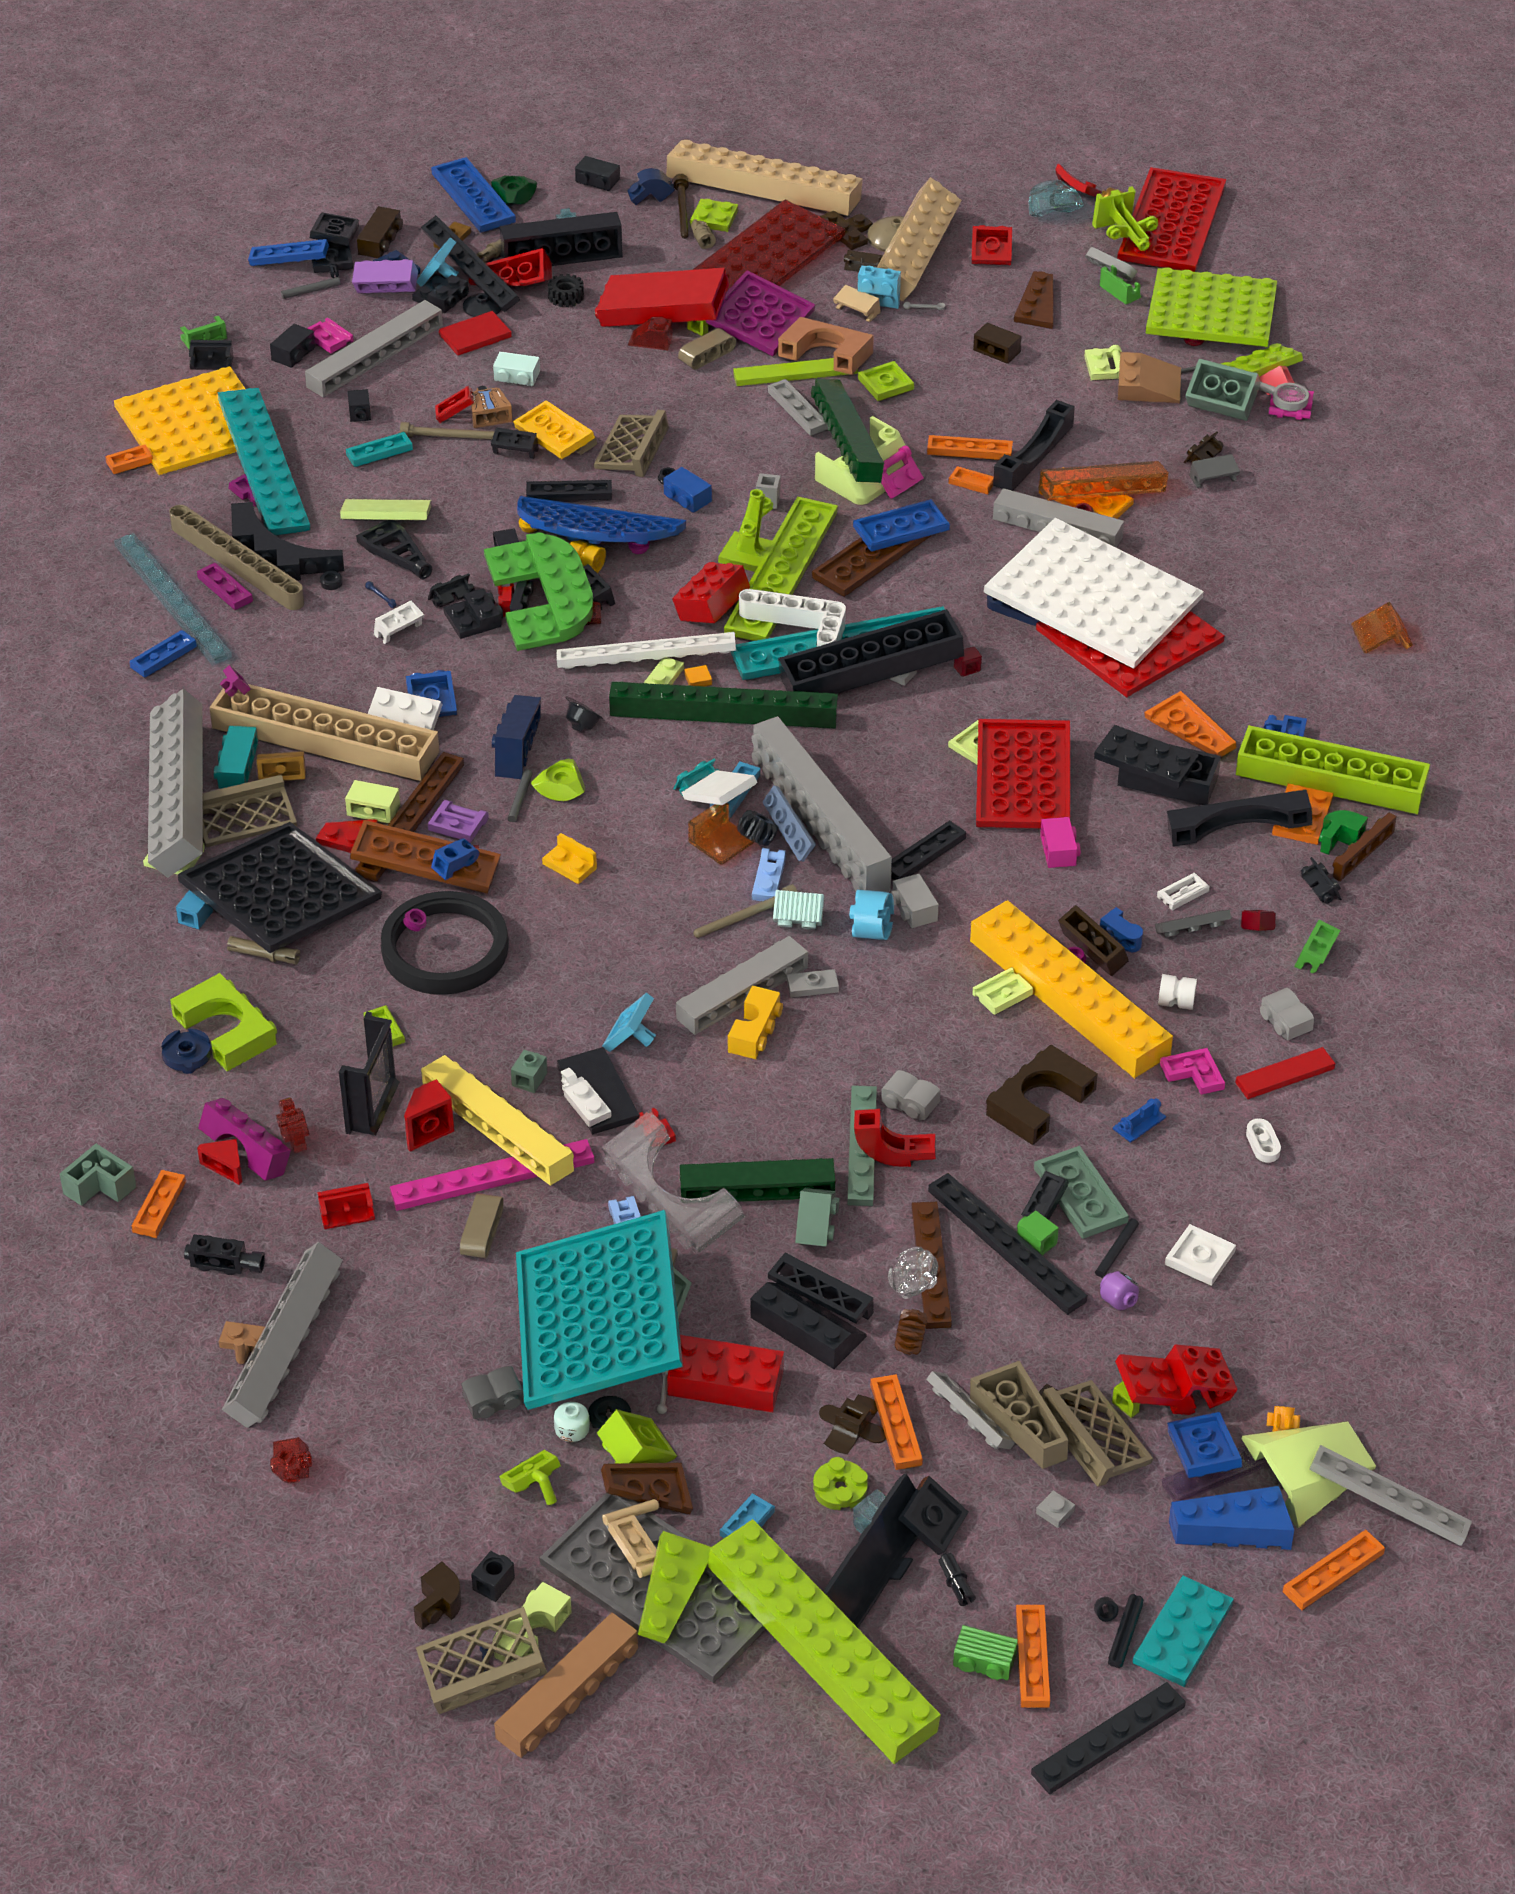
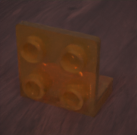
(1380, 627)
(716, 835)

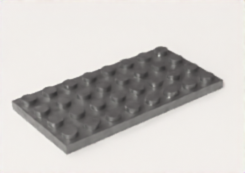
(714, 1622)

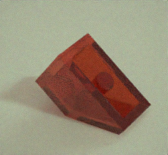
(653, 334)

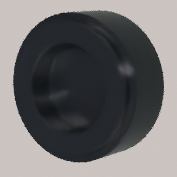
(331, 580)

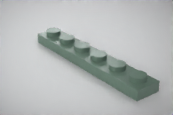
(860, 1164)

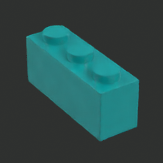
(236, 757)

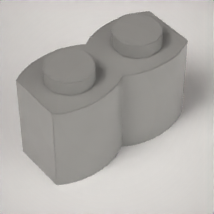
(1287, 1014)
(910, 1095)

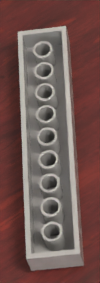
(175, 783)
(821, 807)

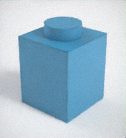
(193, 911)

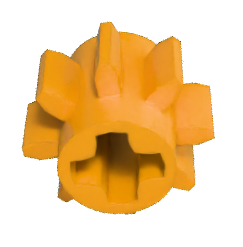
(1283, 1418)

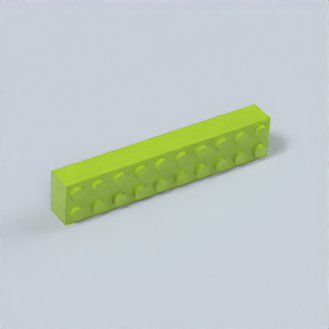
(824, 1641)

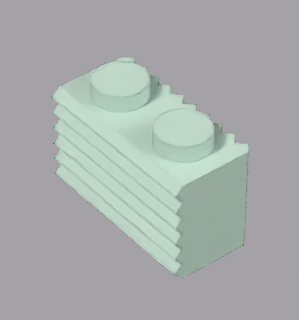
(516, 368)
(798, 909)

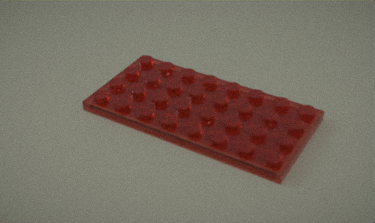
(776, 245)

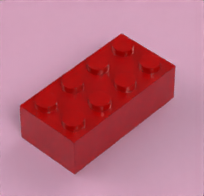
(727, 1374)

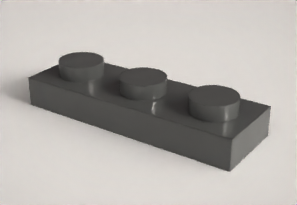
(1193, 923)

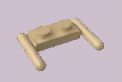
(632, 1537)

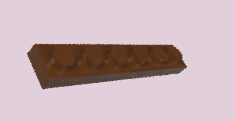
(928, 1236)

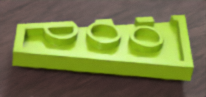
(672, 1581)

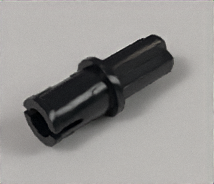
(956, 1579)

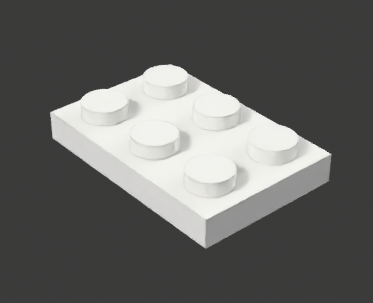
(405, 708)

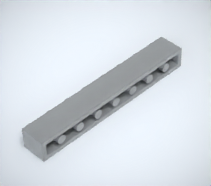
(373, 348)
(282, 1336)

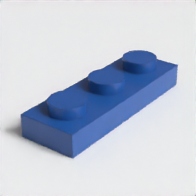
(163, 653)

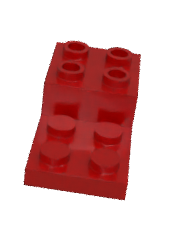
(1174, 1378)

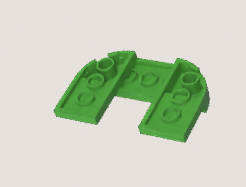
(563, 583)

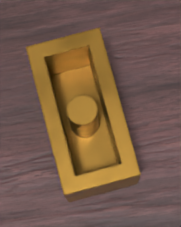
(289, 765)

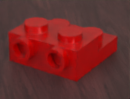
(991, 245)

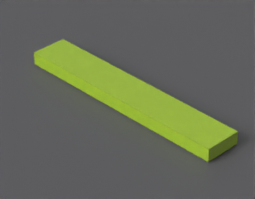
(787, 371)

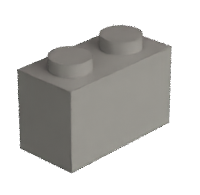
(915, 901)

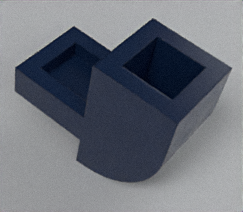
(653, 182)

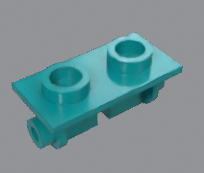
(687, 779)

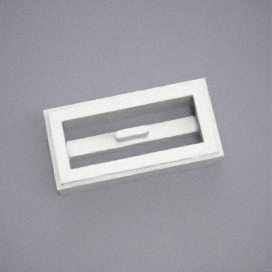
(1185, 894)

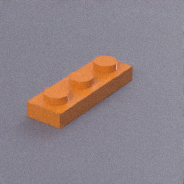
(158, 1203)

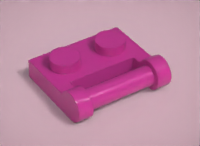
(904, 476)

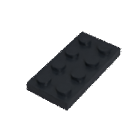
(1146, 756)

